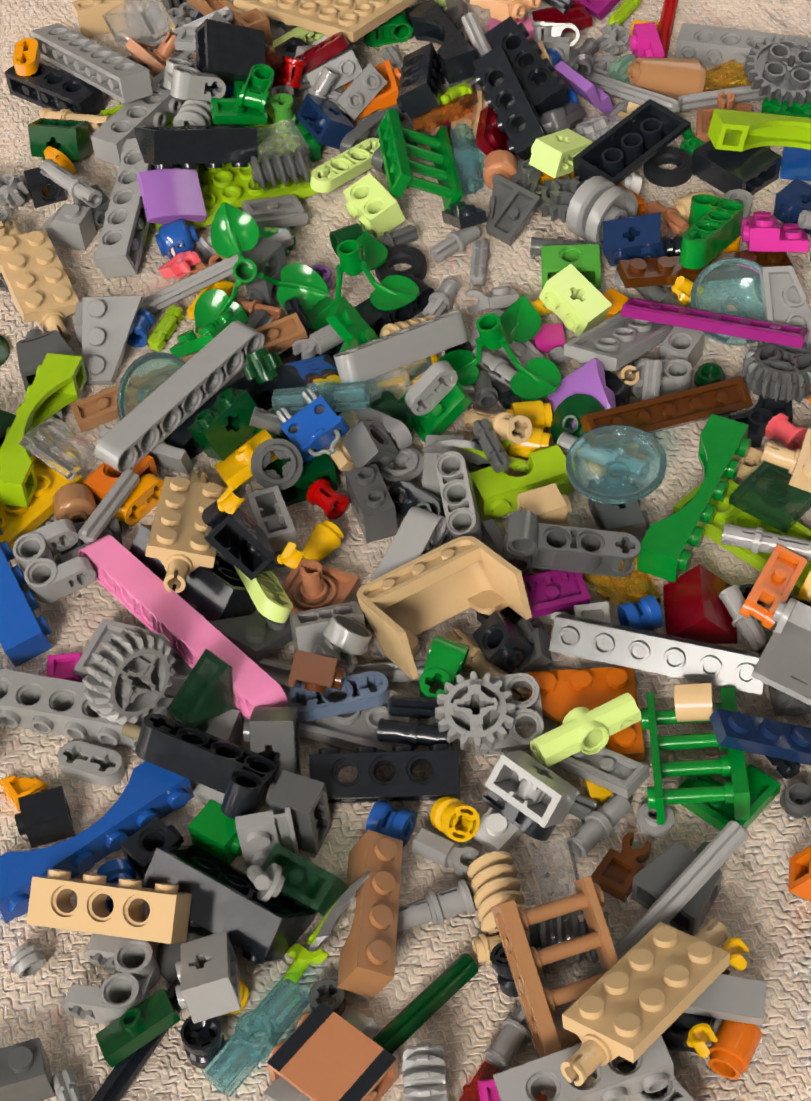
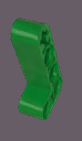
(712, 228)

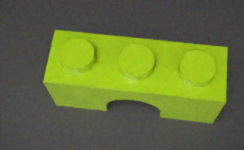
(498, 491)

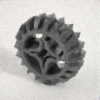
(778, 371)

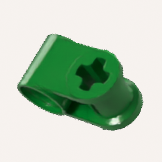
(393, 31)
(257, 88)
(442, 665)

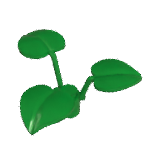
(238, 232)
(360, 256)
(519, 324)

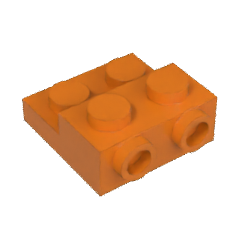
(388, 94)

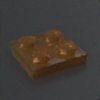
(444, 113)

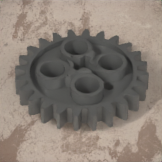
(781, 70)

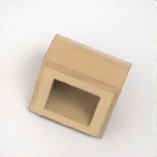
(694, 702)

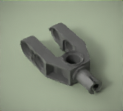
(370, 124)

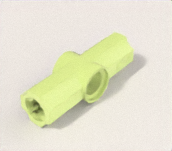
(585, 730)

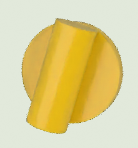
(682, 289)

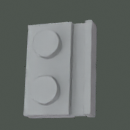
(276, 211)
(261, 831)

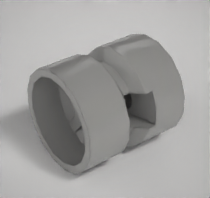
(343, 641)

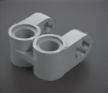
(189, 83)
(46, 543)
(525, 711)
(121, 955)

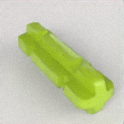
(624, 11)
(165, 328)

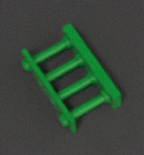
(400, 168)
(729, 765)

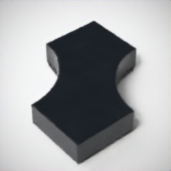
(760, 416)

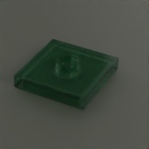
(770, 497)

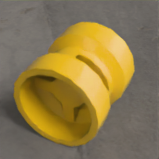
(455, 818)

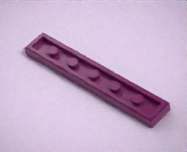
(715, 322)

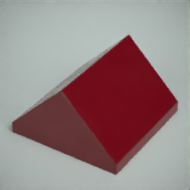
(696, 610)

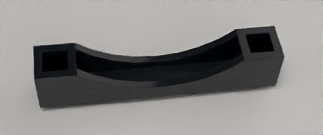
(456, 52)

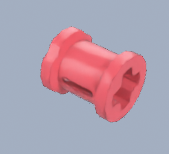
(785, 432)

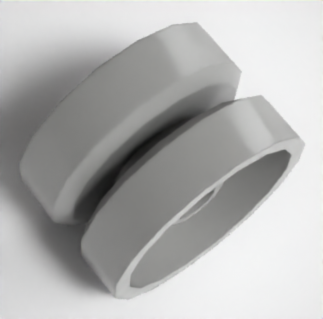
(598, 202)

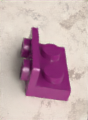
(555, 591)

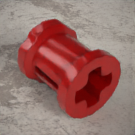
(295, 80)
(327, 499)

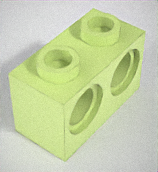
(373, 206)

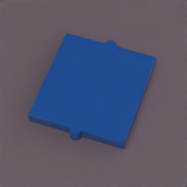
(796, 164)

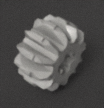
(426, 1073)

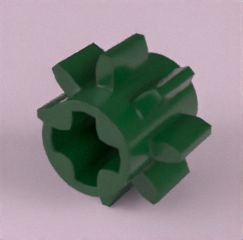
(262, 366)

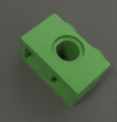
(582, 256)

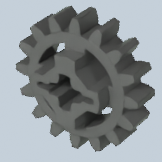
(559, 194)

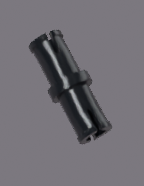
(411, 733)

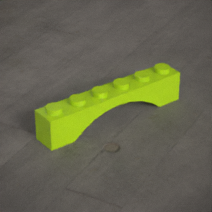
(748, 130)
(54, 387)

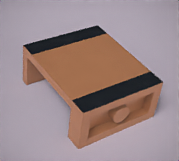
(333, 1060)

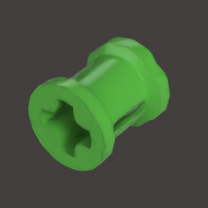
(282, 106)

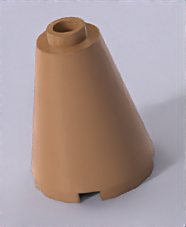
(668, 75)

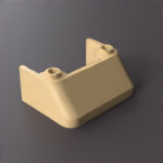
(436, 589)

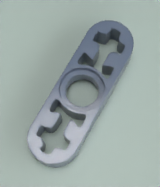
(350, 704)

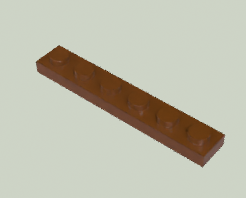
(666, 269)
(675, 408)

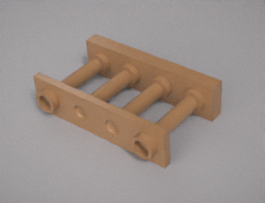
(527, 961)

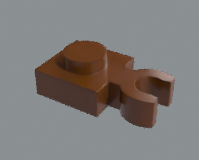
(618, 869)

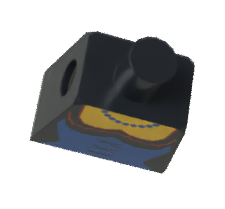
(308, 371)

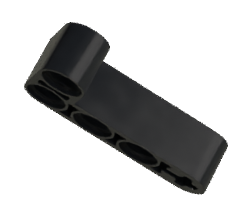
(208, 761)

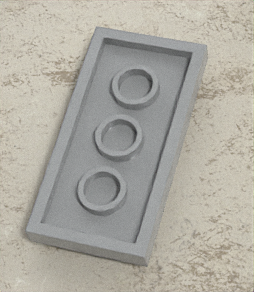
(617, 341)

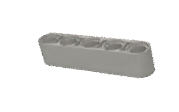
(401, 347)

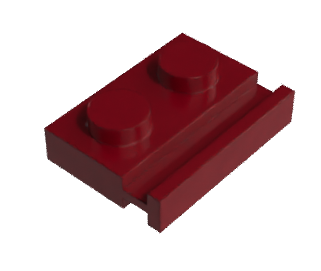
(575, 15)
(488, 135)

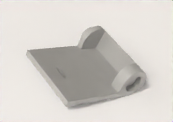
(787, 655)

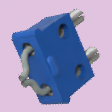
(313, 427)

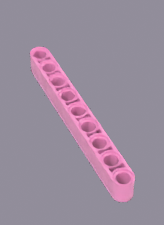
(179, 622)

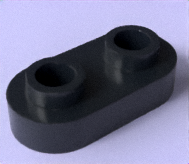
(414, 496)

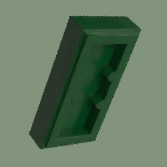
(137, 1027)

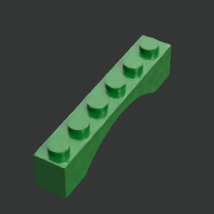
(670, 541)

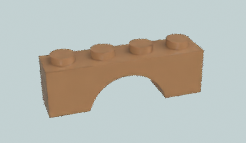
(370, 949)

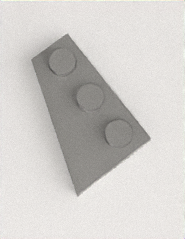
(784, 298)
(105, 331)

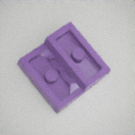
(584, 88)
(171, 195)
(585, 380)

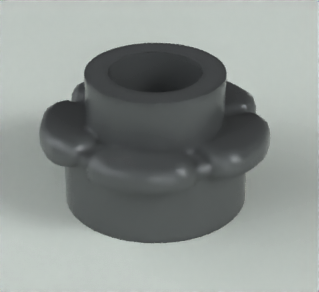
(797, 793)

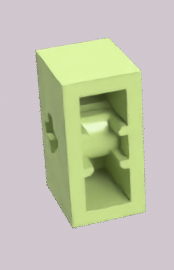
(556, 151)
(575, 300)

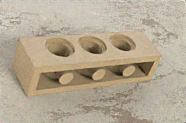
(52, 907)

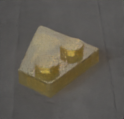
(726, 76)
(623, 588)

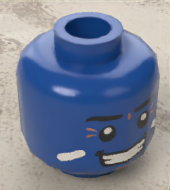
(176, 238)

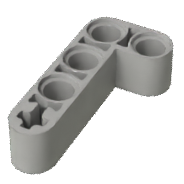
(417, 535)

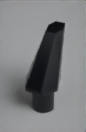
(505, 395)

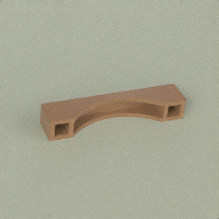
(251, 19)

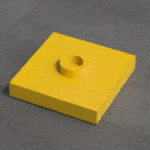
(237, 467)

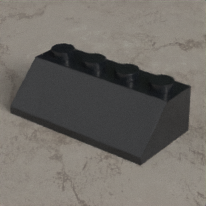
(630, 143)
(197, 145)
(210, 591)
(228, 901)

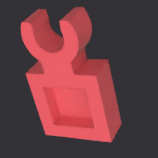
(179, 265)

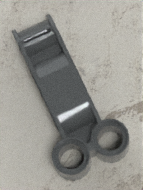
(567, 547)

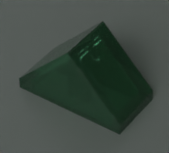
(205, 691)

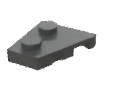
(509, 209)
(255, 634)

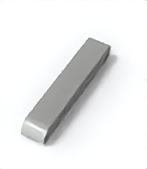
(178, 397)

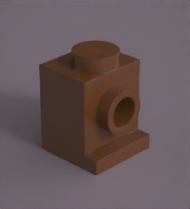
(316, 671)

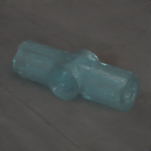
(467, 158)
(338, 396)
(239, 1054)

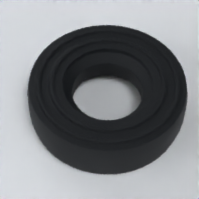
(669, 177)
(406, 255)

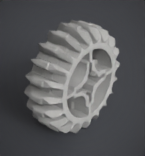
(134, 654)

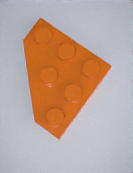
(591, 688)

